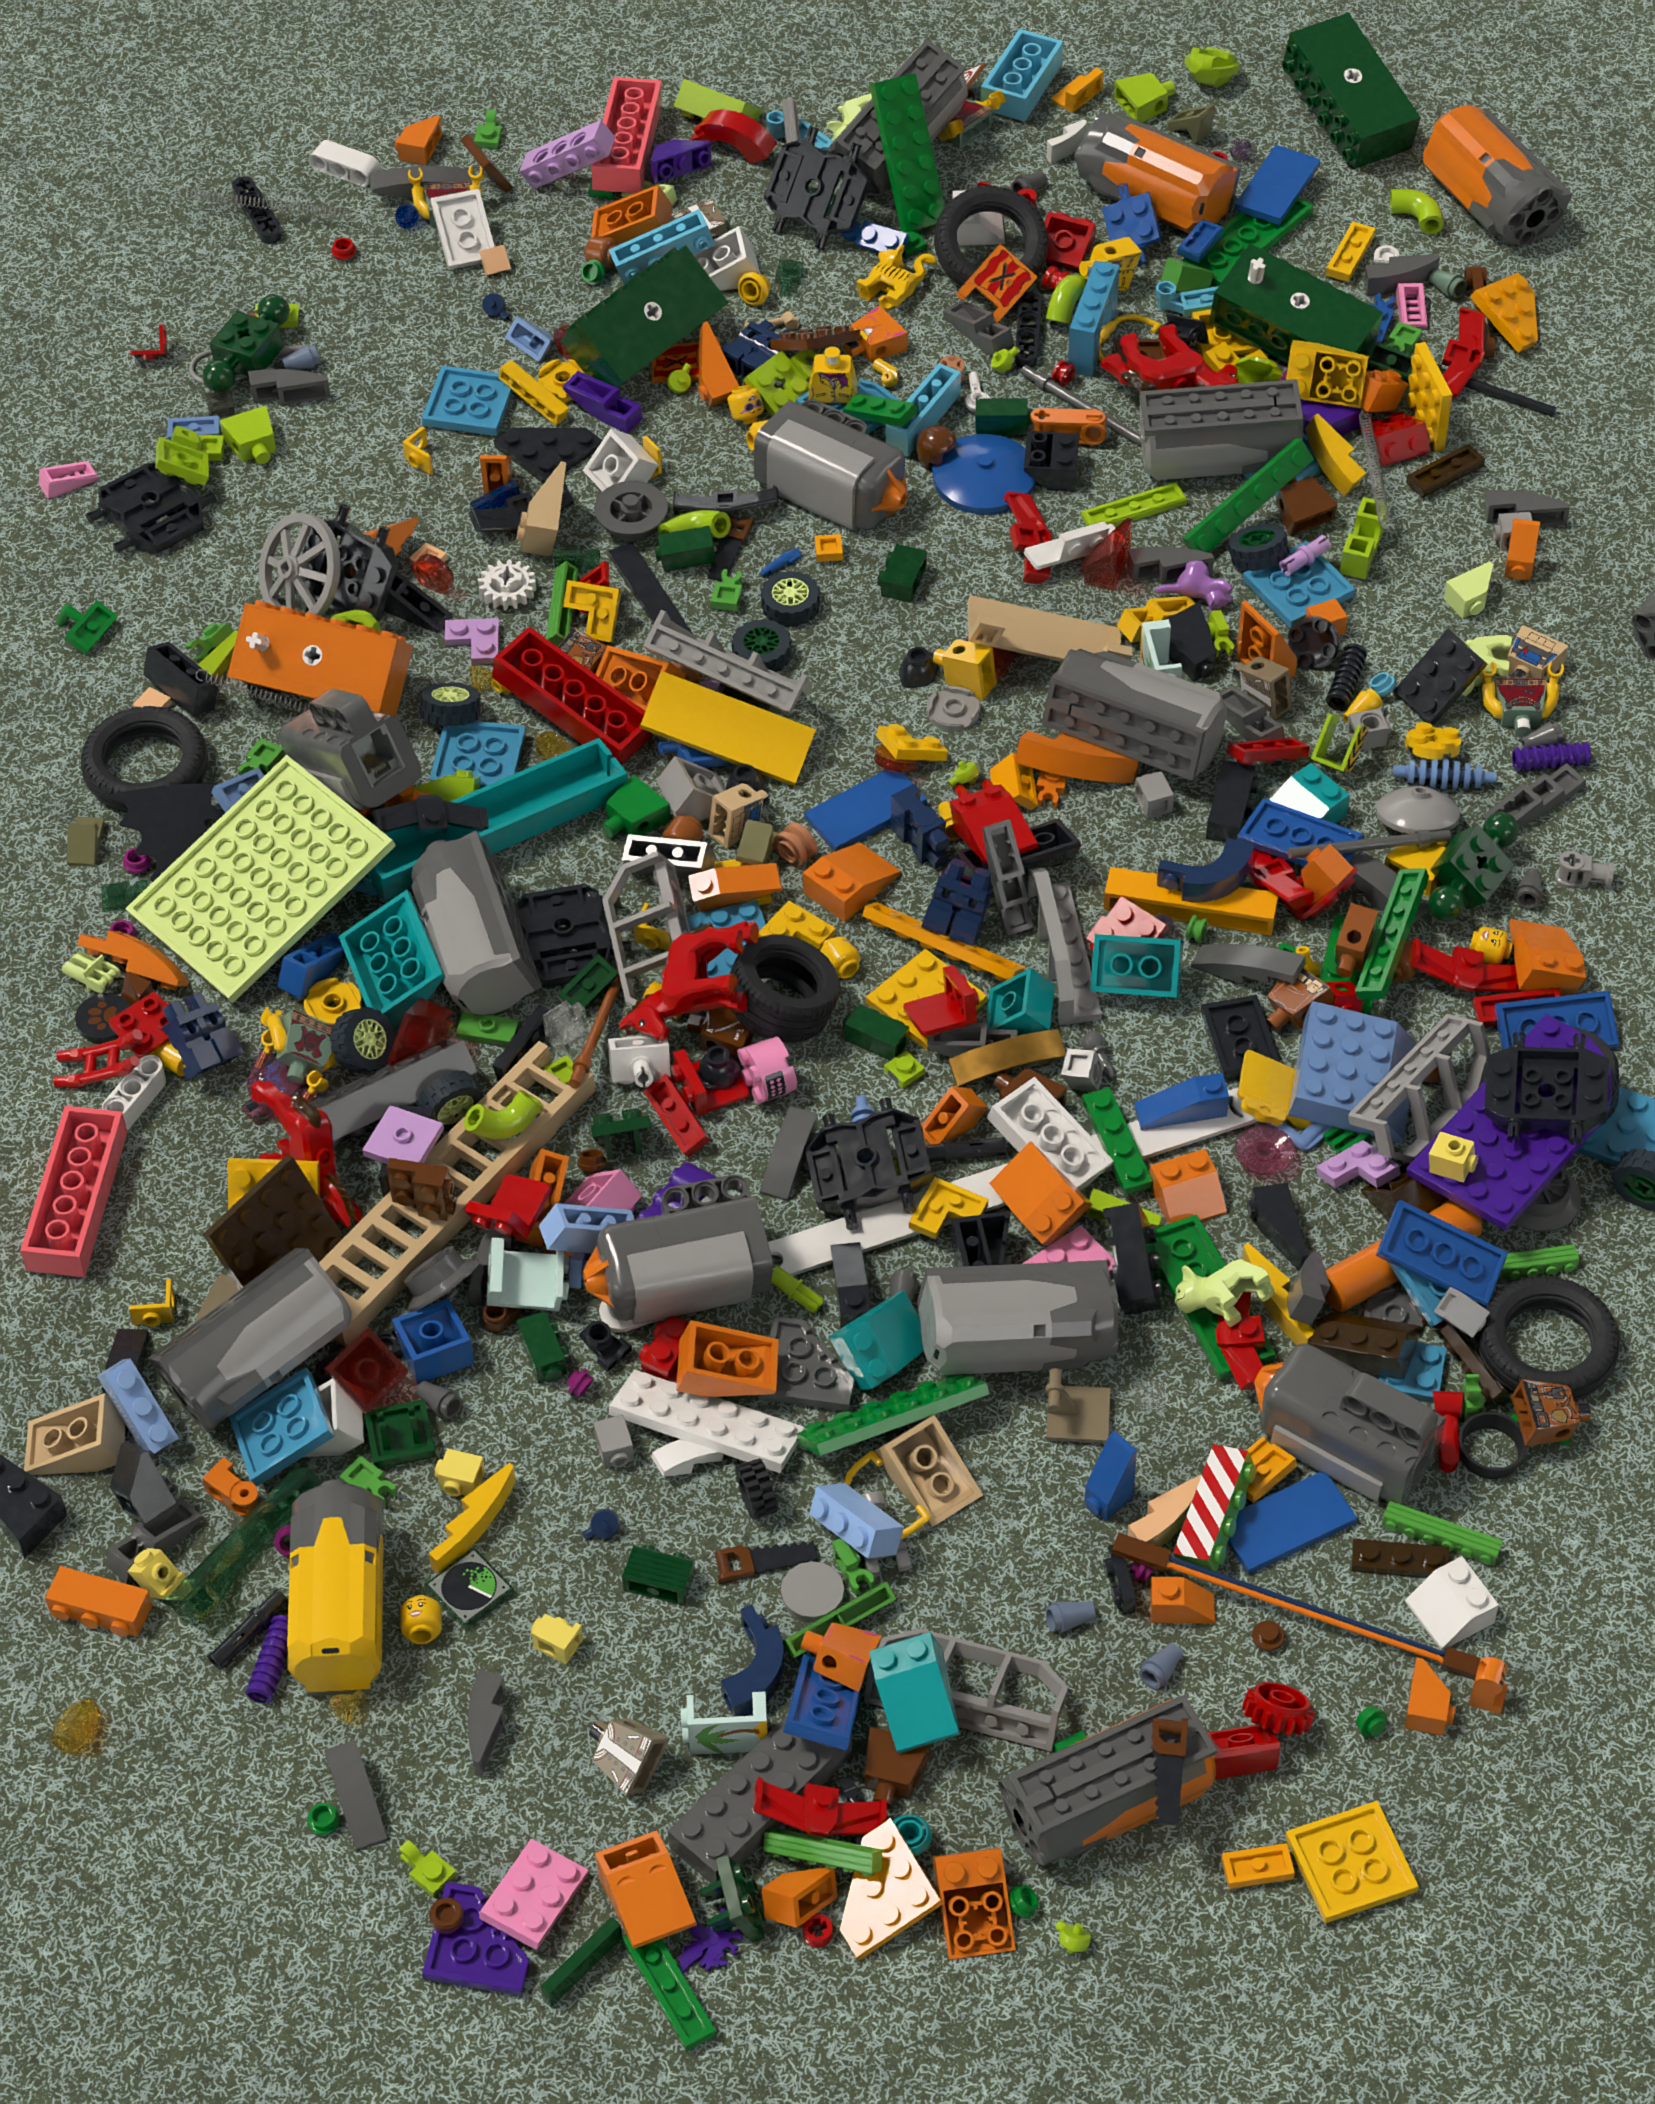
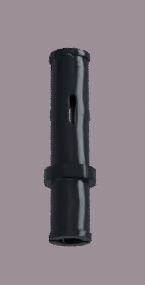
(966, 1149)
(258, 1619)

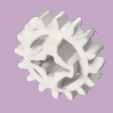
(507, 584)

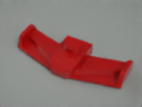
(1465, 354)
(1028, 532)
(1278, 878)
(1464, 969)
(1240, 1342)
(818, 1810)

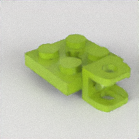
(791, 372)
(181, 457)

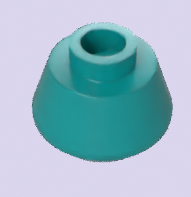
(915, 1832)

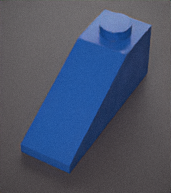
(310, 965)
(1185, 1102)
(1112, 1478)

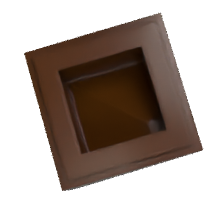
(135, 988)

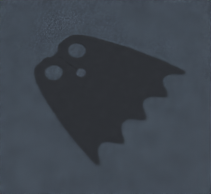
(168, 819)

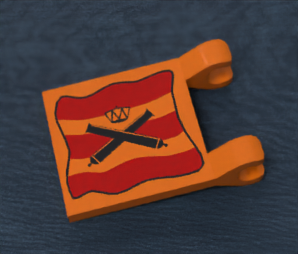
(1000, 280)
(674, 359)

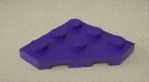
(477, 1951)

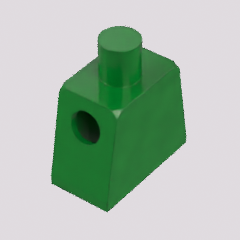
(635, 809)

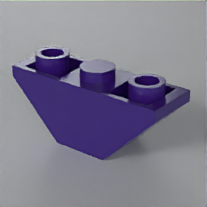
(679, 158)
(1339, 417)

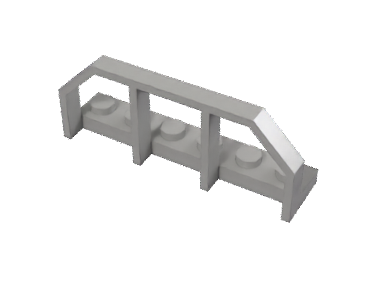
(725, 667)
(670, 905)
(1066, 948)
(1410, 1072)
(986, 1714)

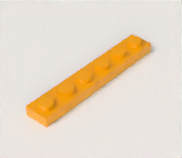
(909, 927)

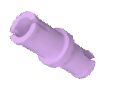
(1305, 555)

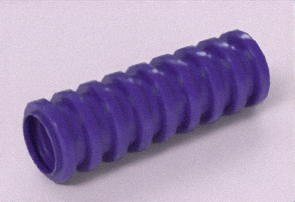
(1551, 756)
(270, 1661)

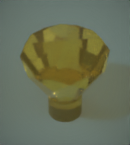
(479, 676)
(345, 1705)

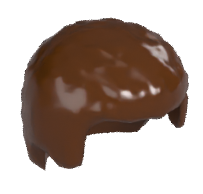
(933, 444)

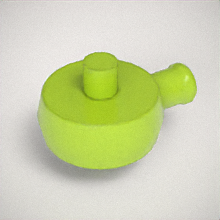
(1004, 359)
(679, 380)
(964, 773)
(1073, 1937)

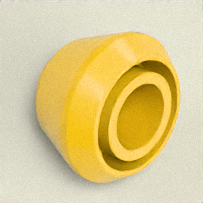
(754, 288)

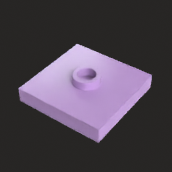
(403, 1137)

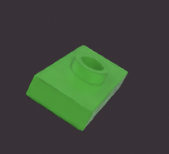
(487, 1029)

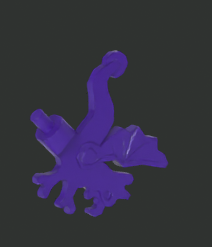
(711, 1942)

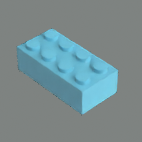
(1023, 73)

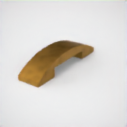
(1006, 1055)

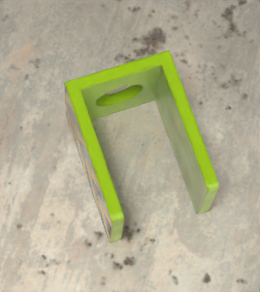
(1325, 739)

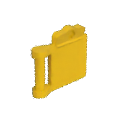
(1267, 1090)

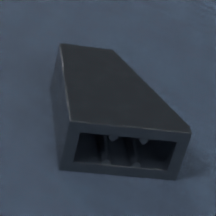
(1192, 643)

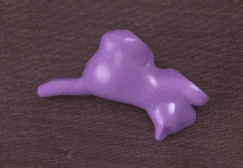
(1197, 584)

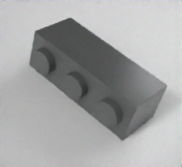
(686, 855)

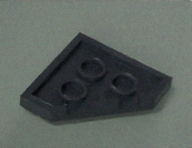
(544, 448)

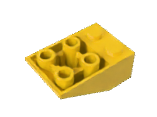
(1327, 373)

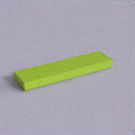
(1136, 506)

